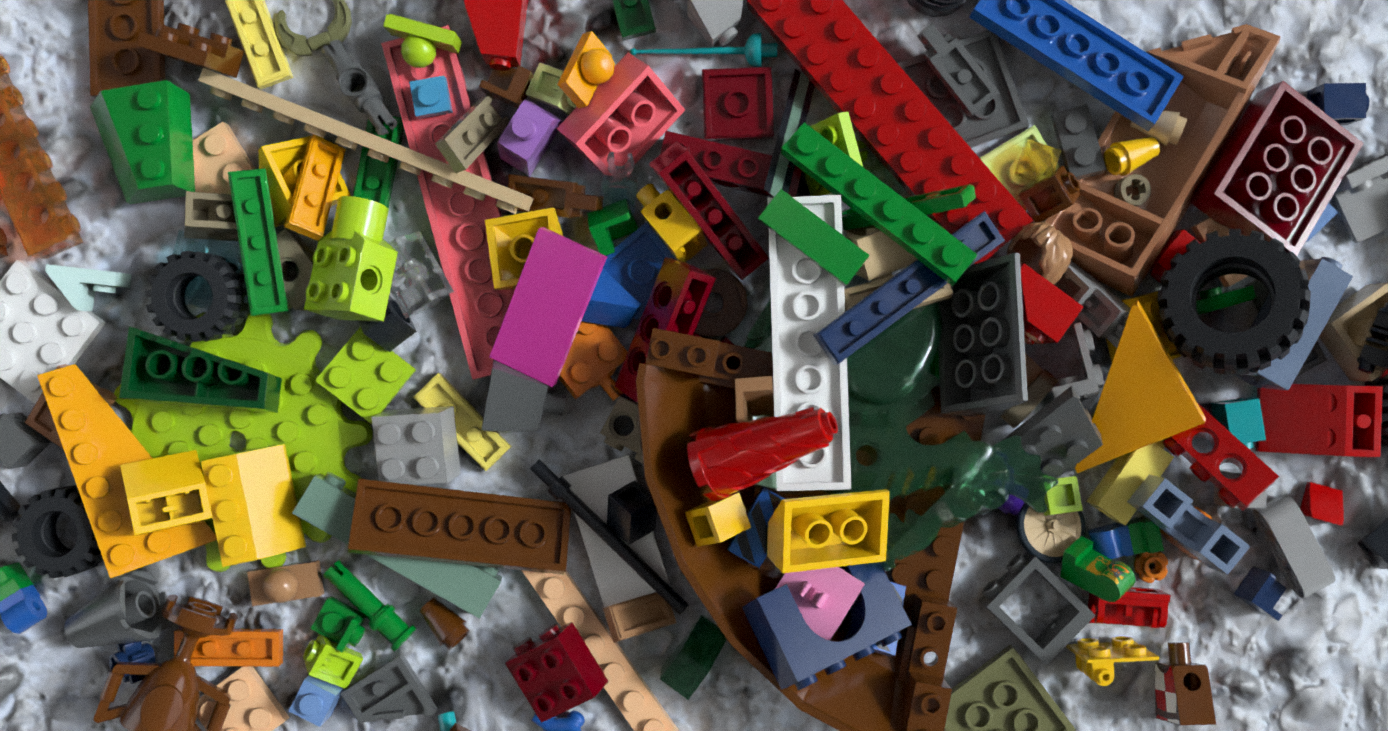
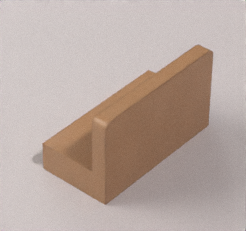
(754, 397)

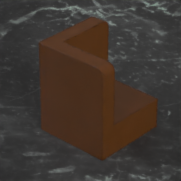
(508, 85)

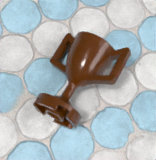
(170, 690)

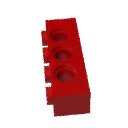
(1226, 448)

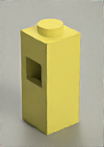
(1125, 478)

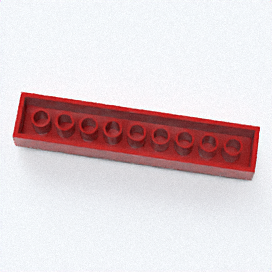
(887, 109)

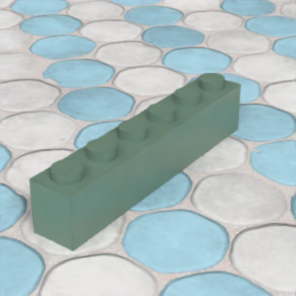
(331, 509)

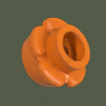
(1148, 575)

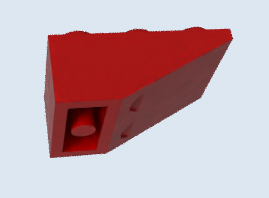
(1322, 420)

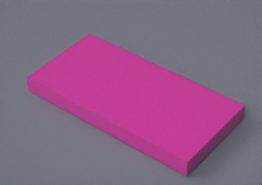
(547, 306)

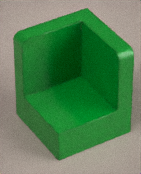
(610, 224)

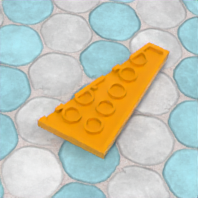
(95, 448)

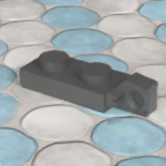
(957, 70)

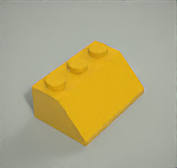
(253, 505)
(829, 531)

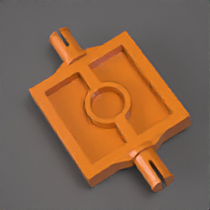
(593, 361)

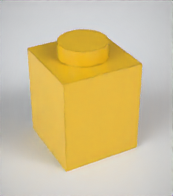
(718, 520)

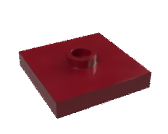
(738, 103)

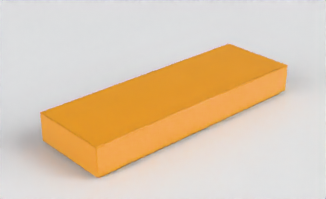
(315, 188)

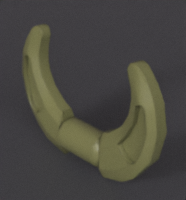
(300, 45)

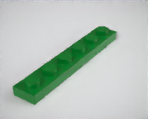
(878, 204)

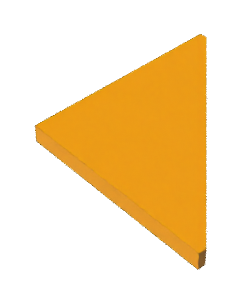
(1141, 396)

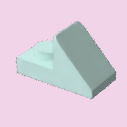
(80, 283)

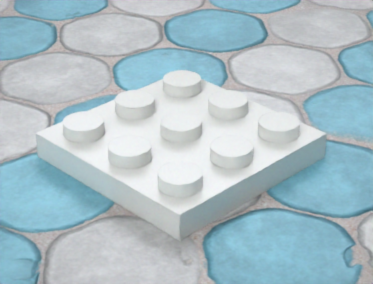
(38, 329)

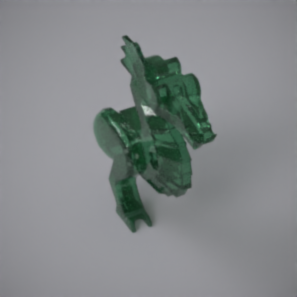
(886, 394)

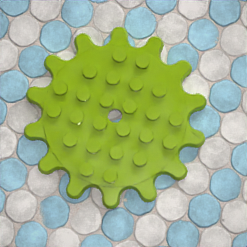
(306, 421)

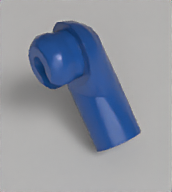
(571, 723)

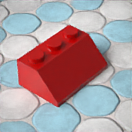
(1045, 308)

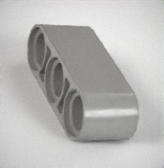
(1294, 546)

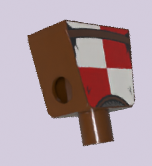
(1183, 689)

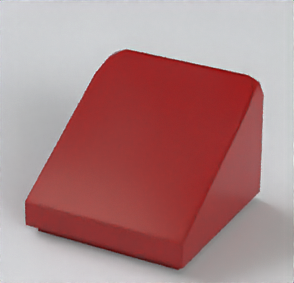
(1323, 503)

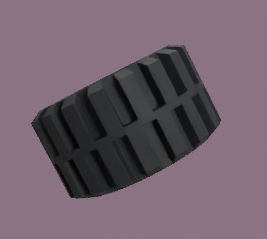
(169, 292)
(39, 539)

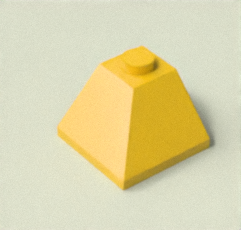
(282, 167)
(511, 241)

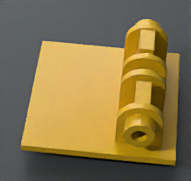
(1098, 659)

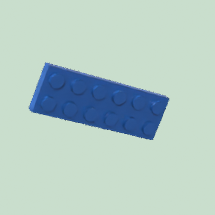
(1084, 54)

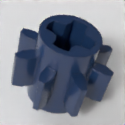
(132, 653)

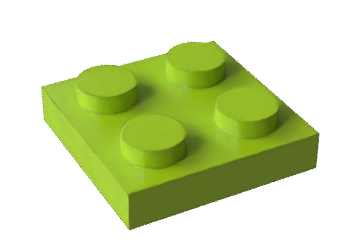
(365, 376)

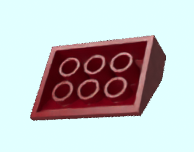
(1278, 168)

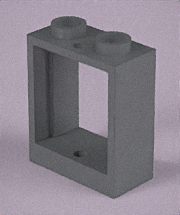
(1060, 631)

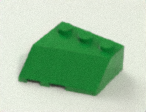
(148, 139)

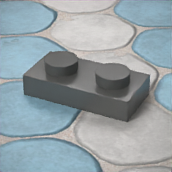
(1078, 142)

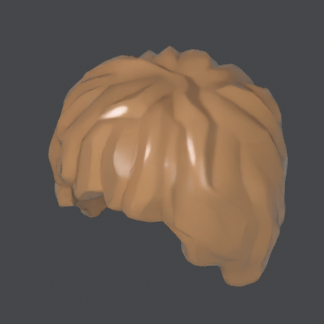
(1043, 250)

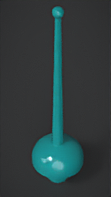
(753, 50)

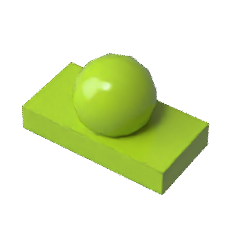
(421, 39)

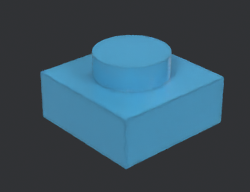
(431, 97)

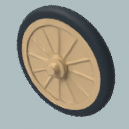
(1048, 535)

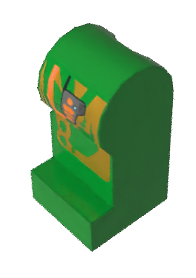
(1095, 571)

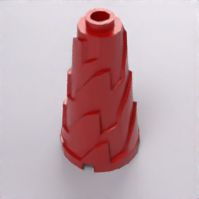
(750, 451)

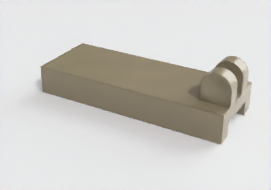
(471, 134)

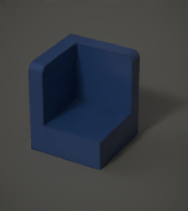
(1261, 592)

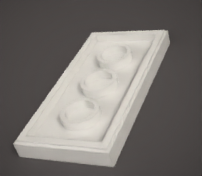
(613, 576)

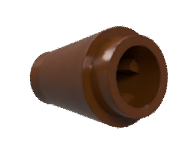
(444, 623)

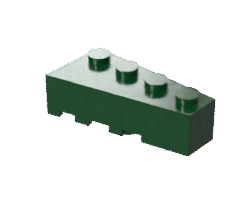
(182, 375)

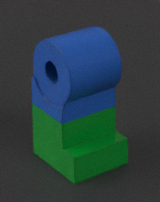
(1119, 540)
(19, 599)

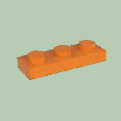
(240, 648)

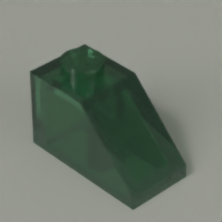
(693, 657)

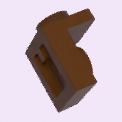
(1051, 194)

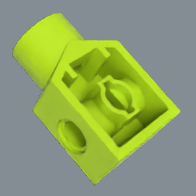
(353, 264)

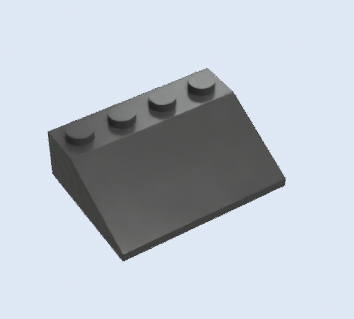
(983, 340)

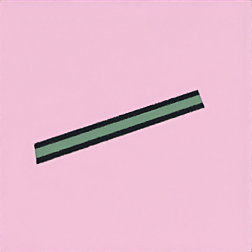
(794, 116)

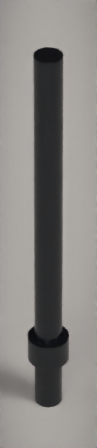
(561, 489)

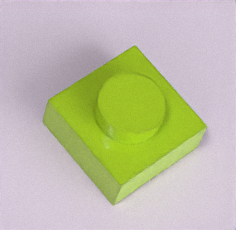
(1063, 497)

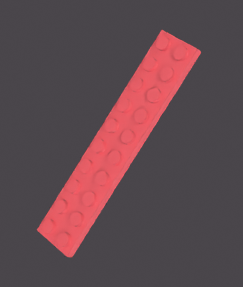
(454, 216)

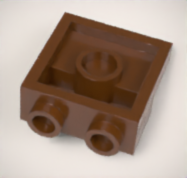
(189, 47)

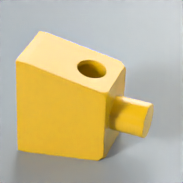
(679, 230)

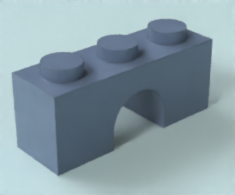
(1197, 533)

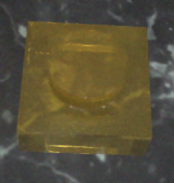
(1037, 161)

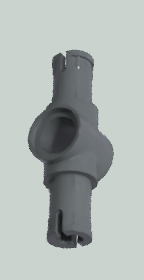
(349, 76)

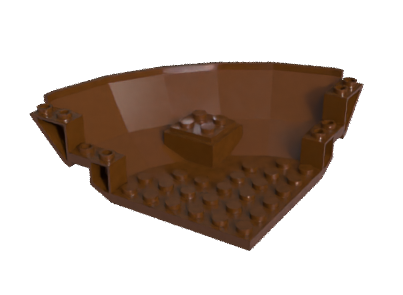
(692, 389)

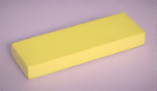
(259, 42)
(481, 445)

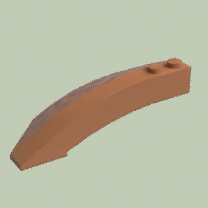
(1123, 240)

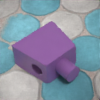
(527, 136)

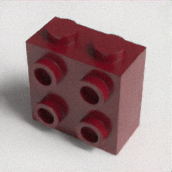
(556, 671)

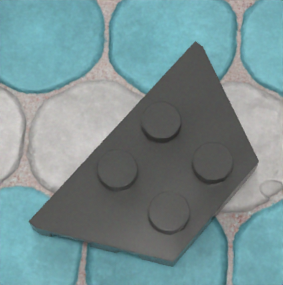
(1060, 434)

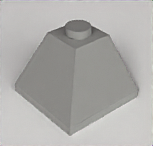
(716, 19)

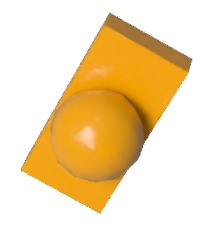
(587, 68)

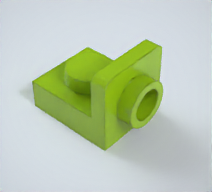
(329, 664)

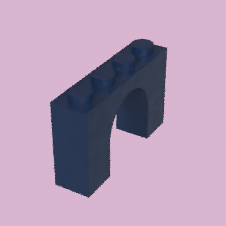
(799, 653)

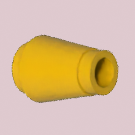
(1129, 155)

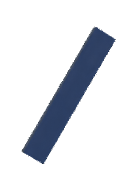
(899, 295)

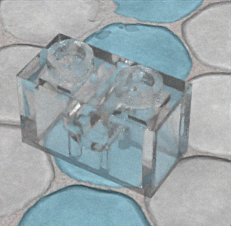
(417, 277)

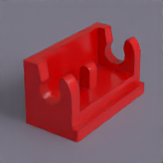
(1136, 608)

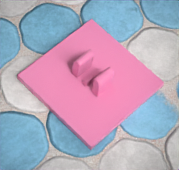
(823, 597)

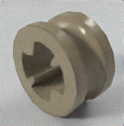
(1139, 181)

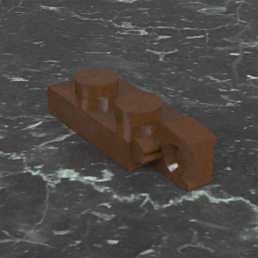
(563, 196)

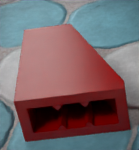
(499, 30)

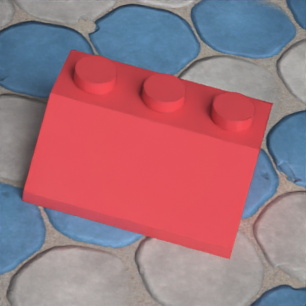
(622, 115)

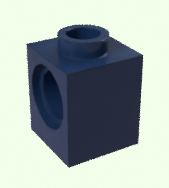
(1341, 101)

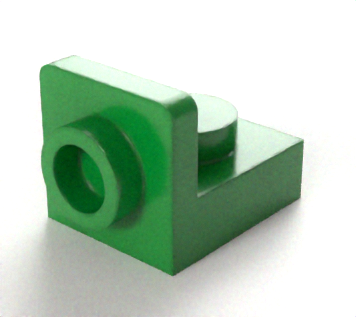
(340, 623)

